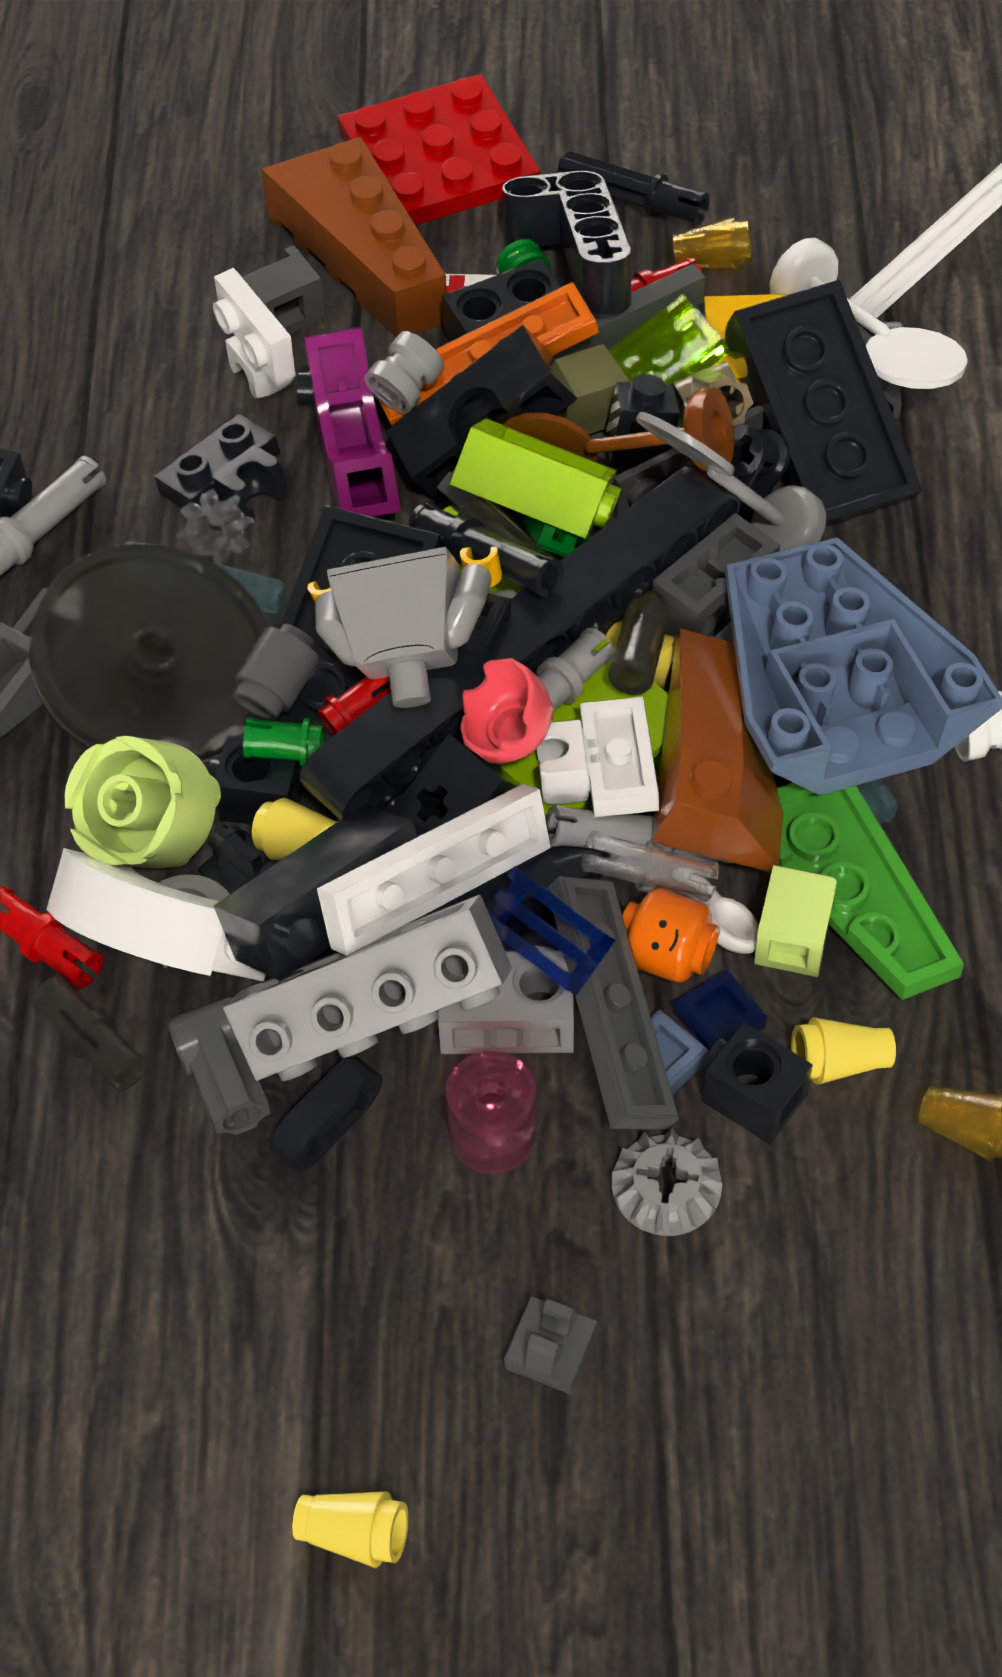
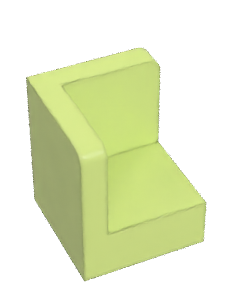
(795, 921)

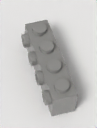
(383, 985)

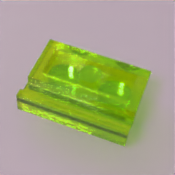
(671, 344)

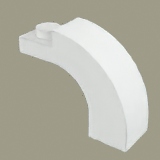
(142, 916)

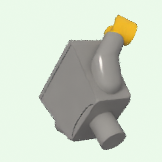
(404, 615)

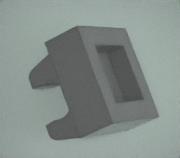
(551, 1344)

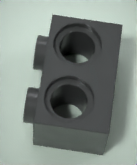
(696, 583)

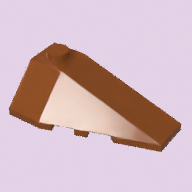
(712, 776)

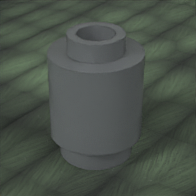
(275, 671)

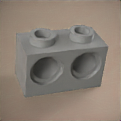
(512, 1020)

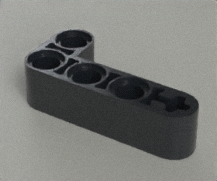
(581, 217)

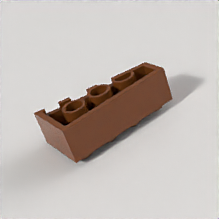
(361, 232)

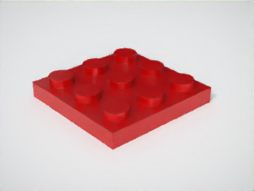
(442, 147)

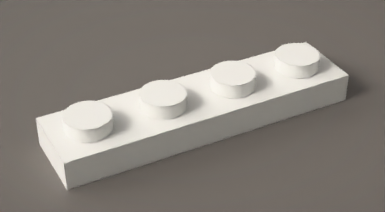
(433, 869)

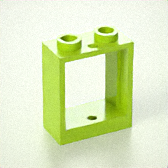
(536, 478)

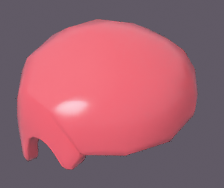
(506, 713)

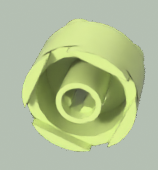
(141, 803)

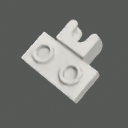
(259, 342)
(602, 756)

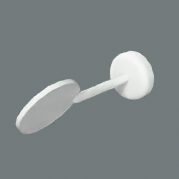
(899, 355)

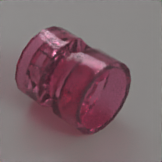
(491, 1112)

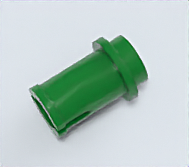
(282, 739)

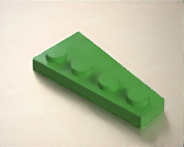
(875, 897)

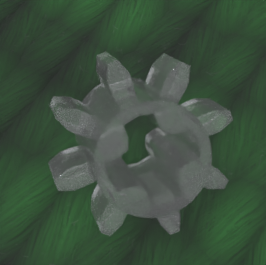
(221, 513)

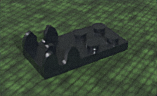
(824, 399)
(340, 541)

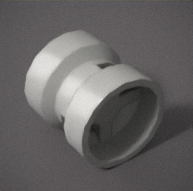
(404, 372)

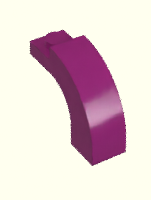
(349, 425)

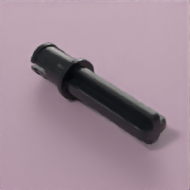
(643, 190)

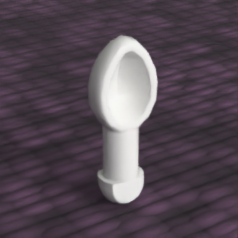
(735, 921)

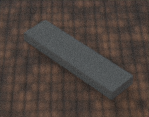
(617, 1014)

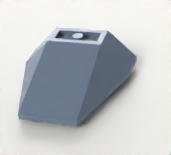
(846, 670)

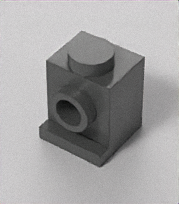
(290, 290)

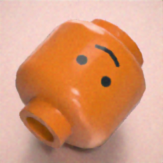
(671, 935)

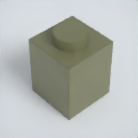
(593, 380)

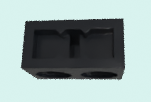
(495, 297)

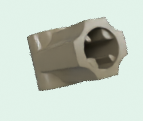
(719, 377)

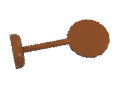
(705, 419)

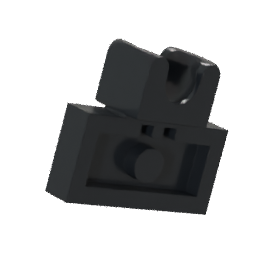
(232, 462)

